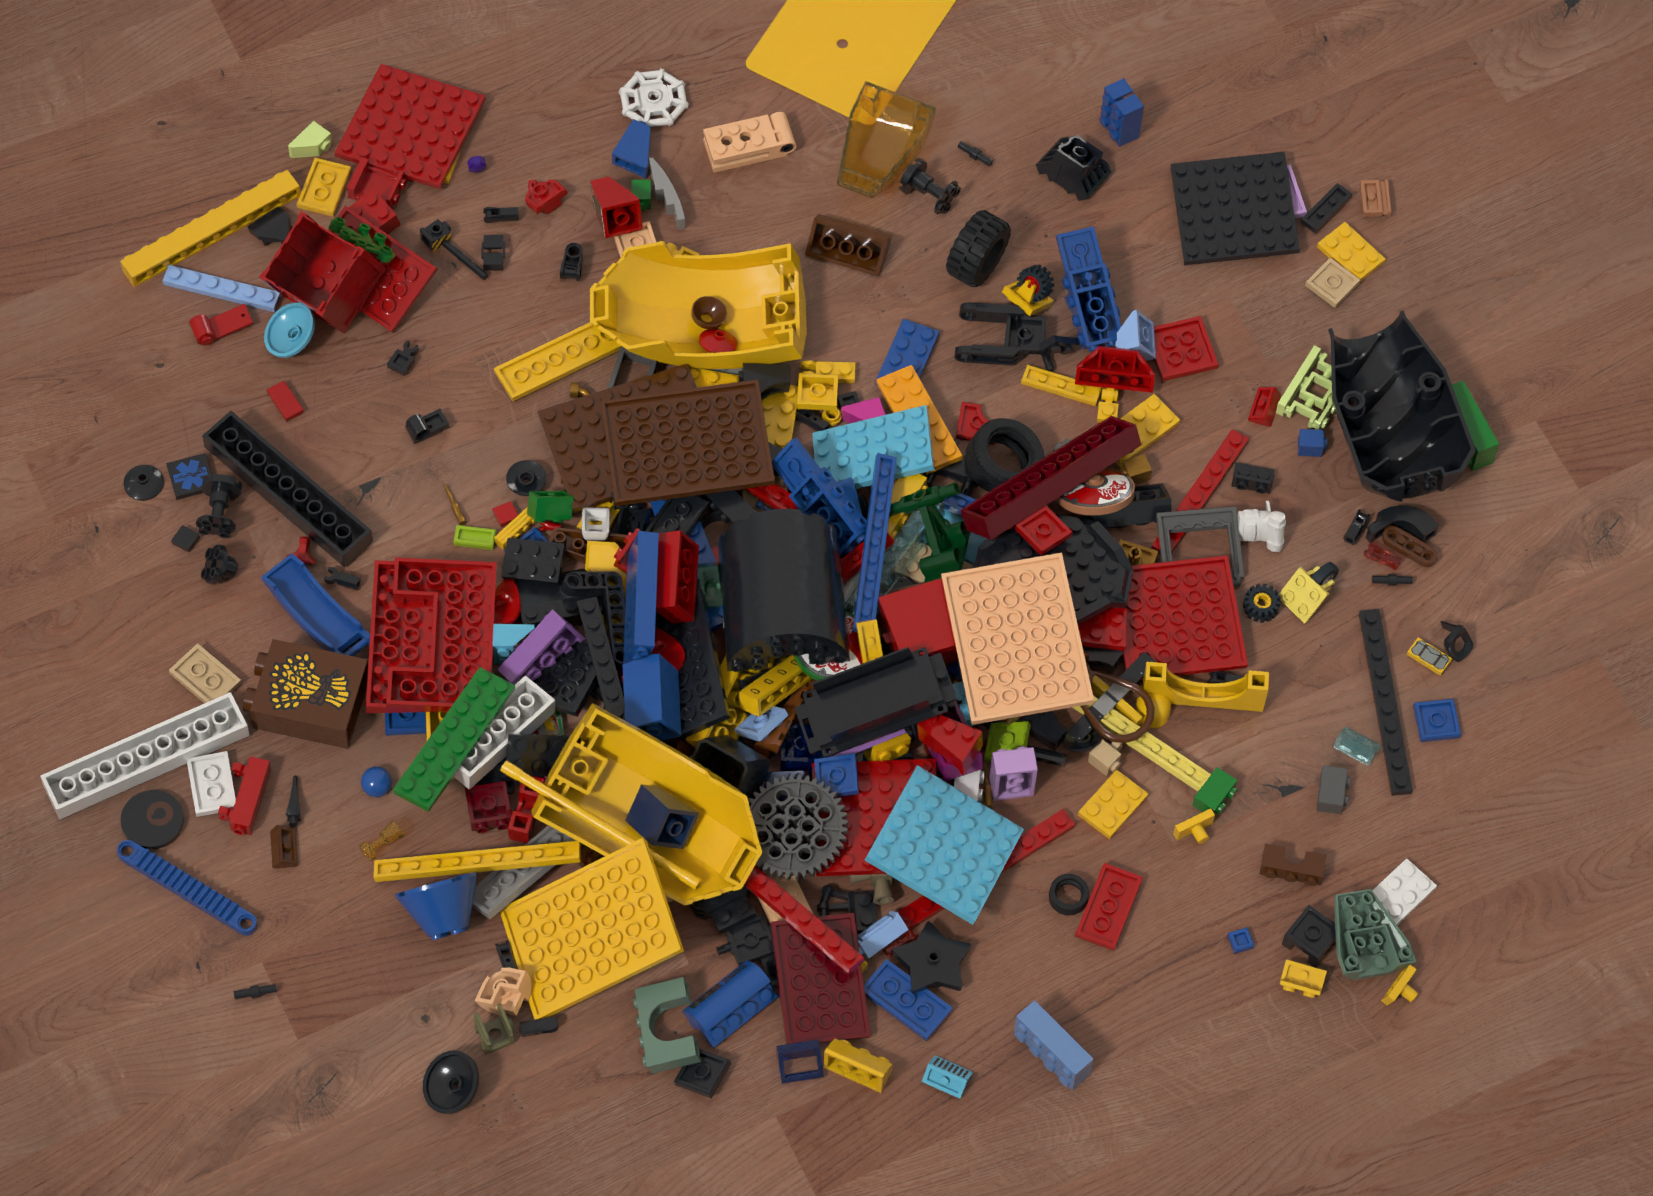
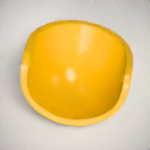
(1162, 709)

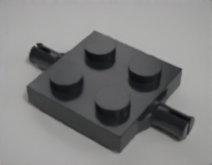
(748, 940)

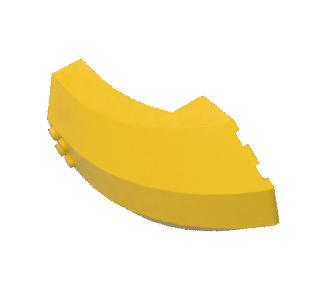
(650, 296)
(603, 773)

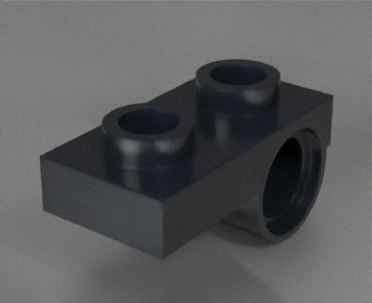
(426, 426)

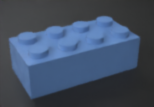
(1053, 1045)

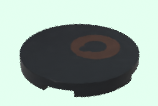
(152, 819)

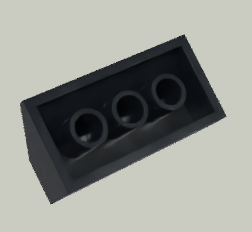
(1142, 510)

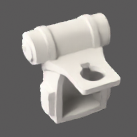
(1262, 526)

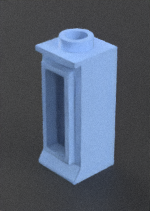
(881, 934)

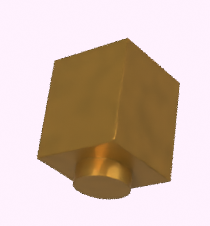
(1137, 468)

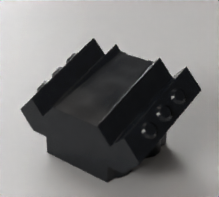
(1074, 166)

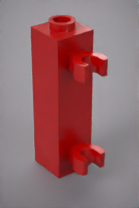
(249, 797)

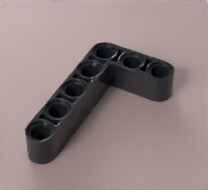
(610, 611)

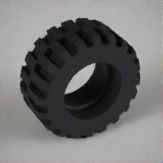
(978, 248)

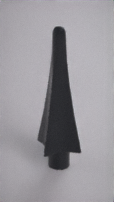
(293, 810)

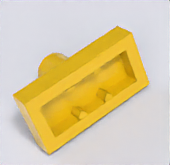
(1195, 826)
(1401, 987)

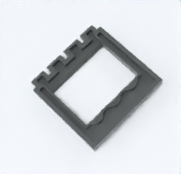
(1198, 521)

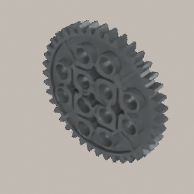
(828, 829)

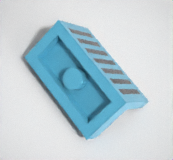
(947, 1076)

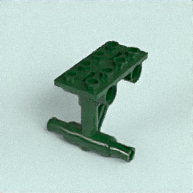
(945, 540)

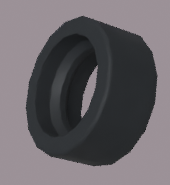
(1070, 909)

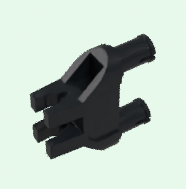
(956, 471)

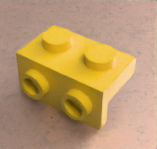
(889, 749)
(1302, 978)

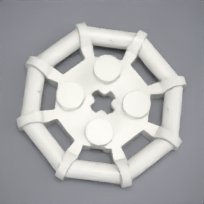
(653, 107)

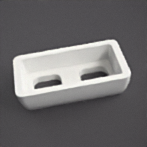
(595, 532)

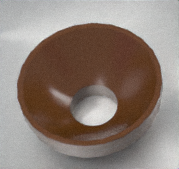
(708, 306)

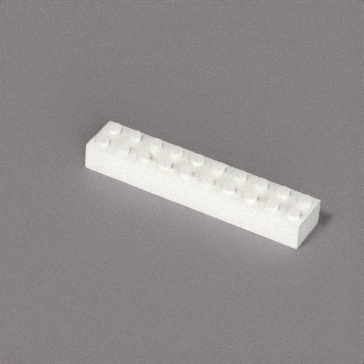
(144, 755)

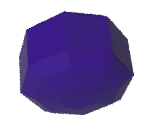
(476, 164)

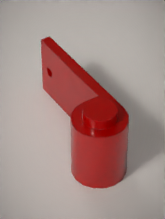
(212, 329)

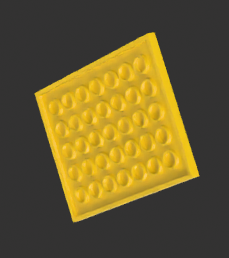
(591, 929)

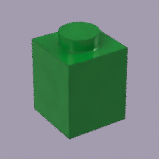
(642, 190)

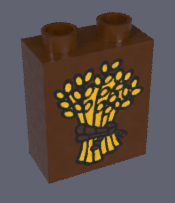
(307, 693)

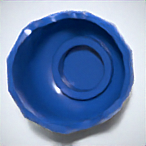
(376, 782)

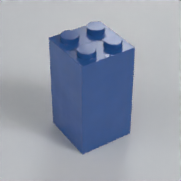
(652, 696)

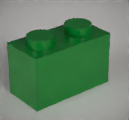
(550, 506)
(1215, 792)

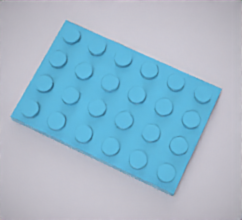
(853, 447)

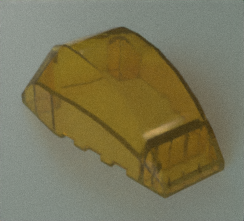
(882, 139)

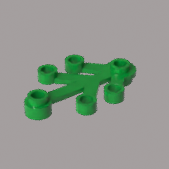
(364, 240)

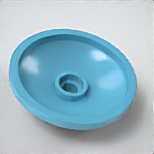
(289, 330)

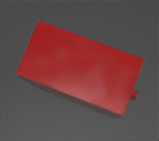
(918, 620)

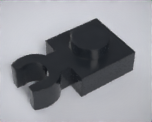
(403, 360)

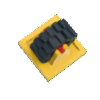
(1031, 290)

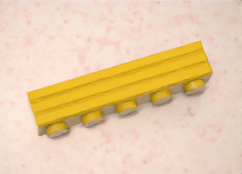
(514, 529)

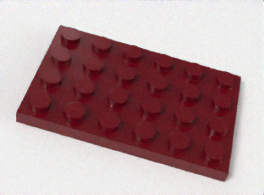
(814, 991)

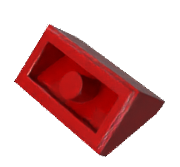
(1264, 406)

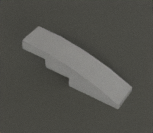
(665, 190)

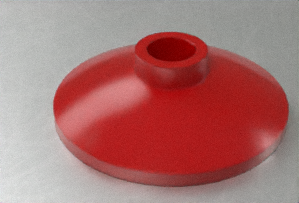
(717, 341)

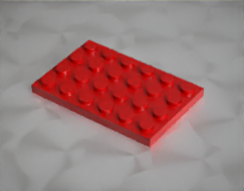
(399, 284)

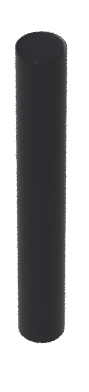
(465, 260)

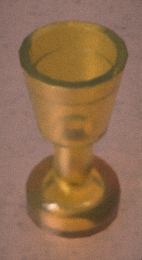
(388, 835)

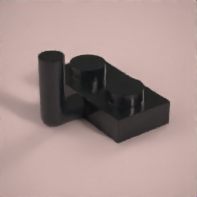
(1056, 344)

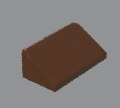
(283, 847)

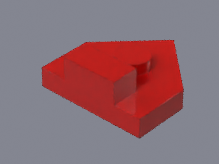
(544, 195)

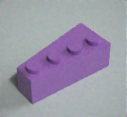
(540, 648)

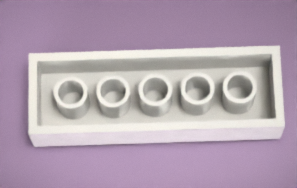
(521, 714)

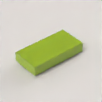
(474, 537)

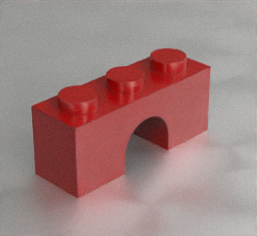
(522, 820)

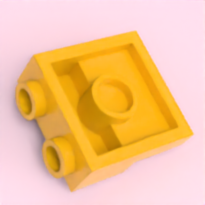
(817, 392)

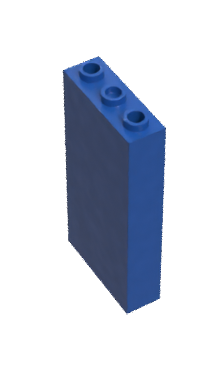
(641, 597)

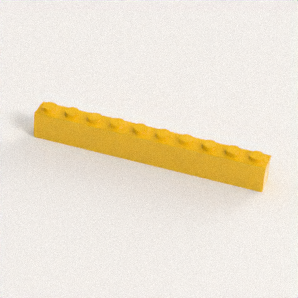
(210, 228)

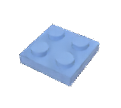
(759, 727)

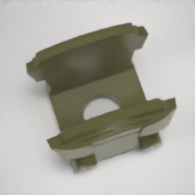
(501, 1024)

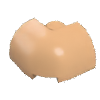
(505, 988)

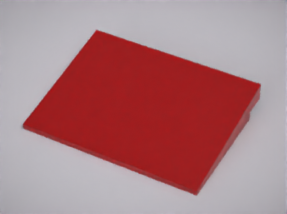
(428, 632)

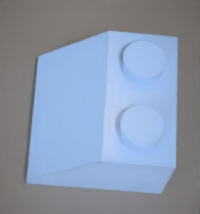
(1137, 334)

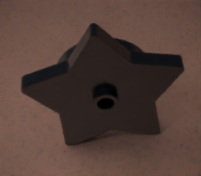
(932, 960)

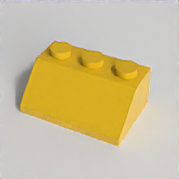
(857, 1064)

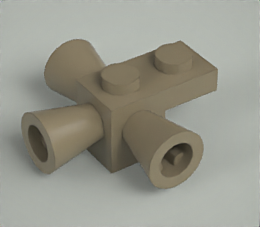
(882, 884)

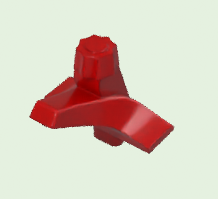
(303, 551)

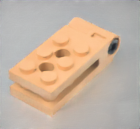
(748, 141)

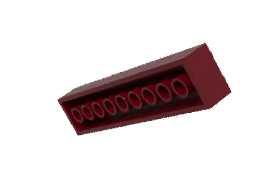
(1051, 477)

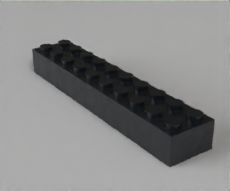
(287, 488)

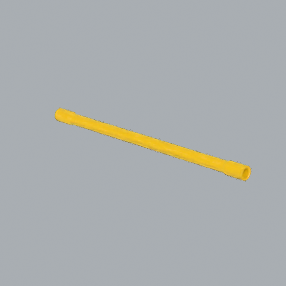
(518, 774)

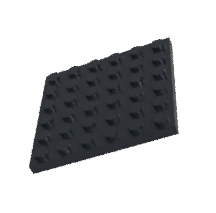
(1234, 208)

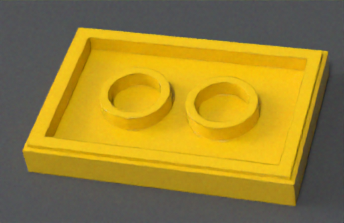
(324, 187)

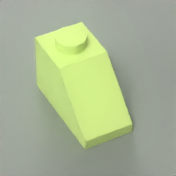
(310, 142)

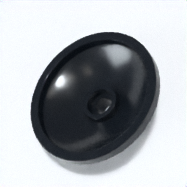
(442, 1082)

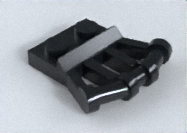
(857, 902)

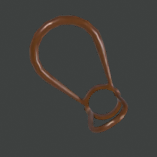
(1131, 686)

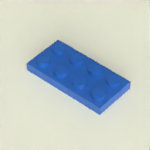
(910, 347)
(892, 992)

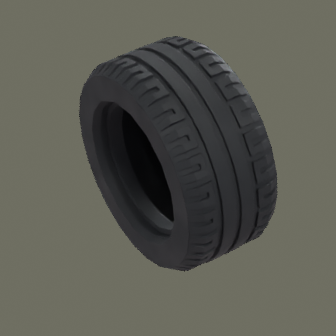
(1006, 432)

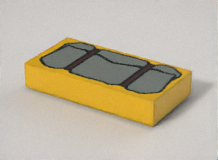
(1429, 656)

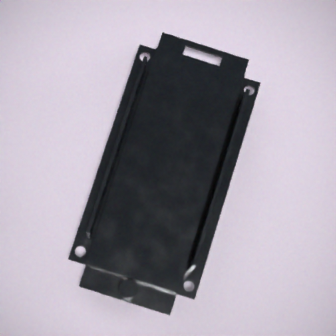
(875, 700)

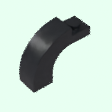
(1406, 518)

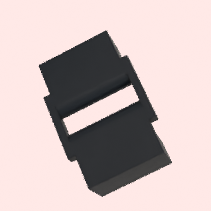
(493, 261)

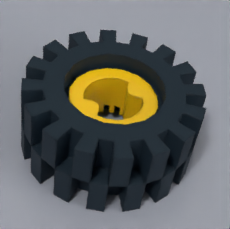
(1261, 612)

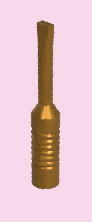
(456, 509)
(987, 789)

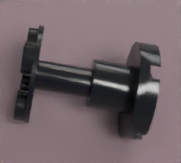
(917, 179)
(221, 490)

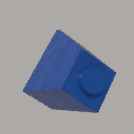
(634, 149)

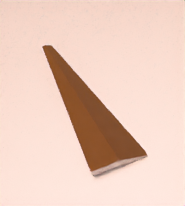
(778, 734)

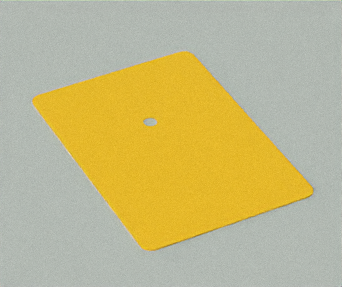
(881, 49)

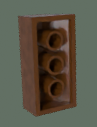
(848, 244)

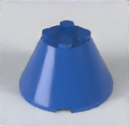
(441, 905)

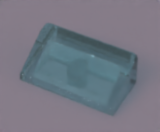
(1356, 746)

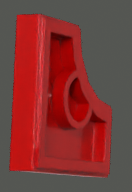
(969, 421)

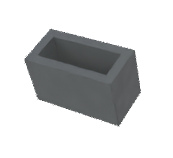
(1332, 789)

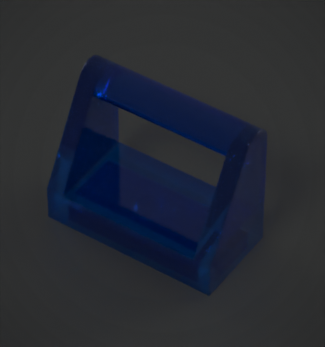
(796, 1051)

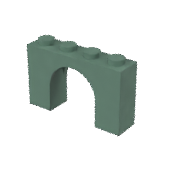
(651, 1003)

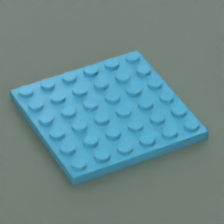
(944, 844)

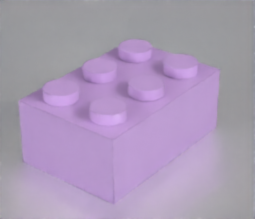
(1013, 773)

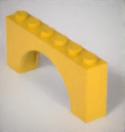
(1242, 694)

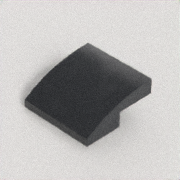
(1050, 756)

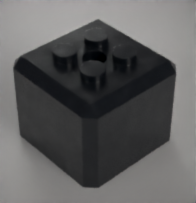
(725, 755)

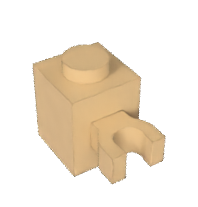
(1106, 757)

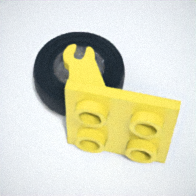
(1308, 590)

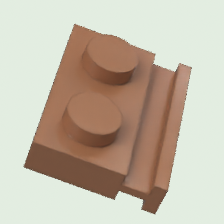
(1375, 198)

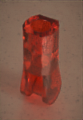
(1385, 557)
(899, 941)

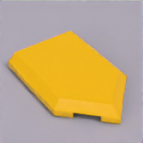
(600, 558)

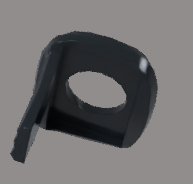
(1449, 642)

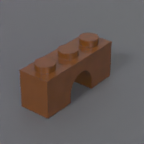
(1275, 865)

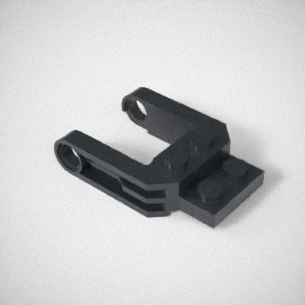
(1021, 334)
(726, 909)

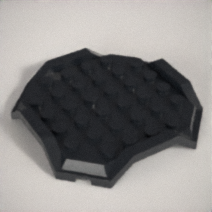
(1092, 558)

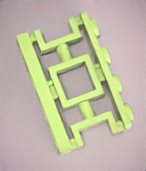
(1302, 383)

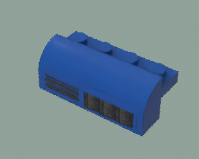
(730, 1003)

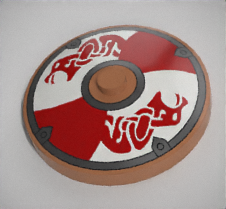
(1101, 494)

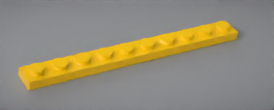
(477, 861)

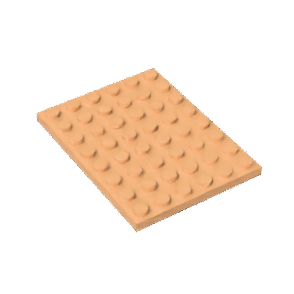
(1017, 638)

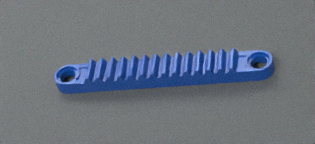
(187, 887)

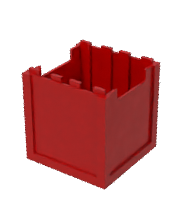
(323, 273)

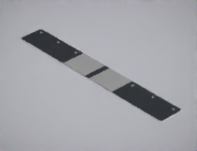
(1110, 698)

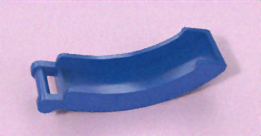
(314, 608)

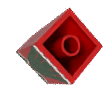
(615, 207)

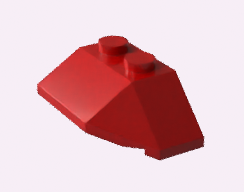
(1115, 369)

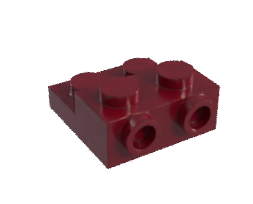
(488, 807)

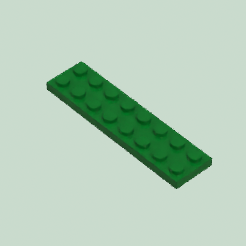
(454, 739)

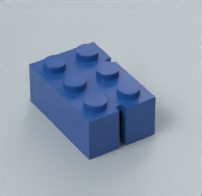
(1121, 114)

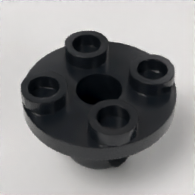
(218, 565)

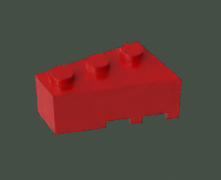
(952, 740)

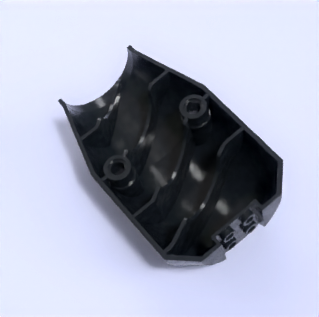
(1398, 412)

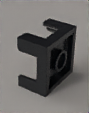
(1311, 934)

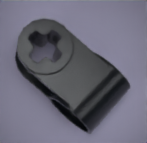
(572, 265)

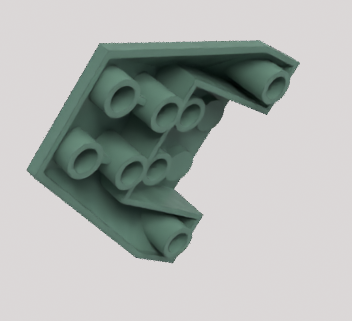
(1368, 937)

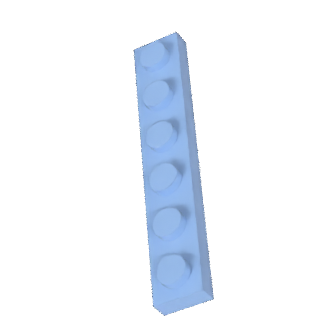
(221, 288)

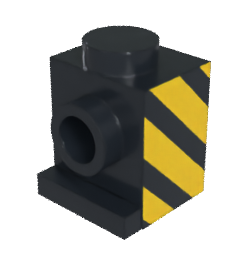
(435, 234)

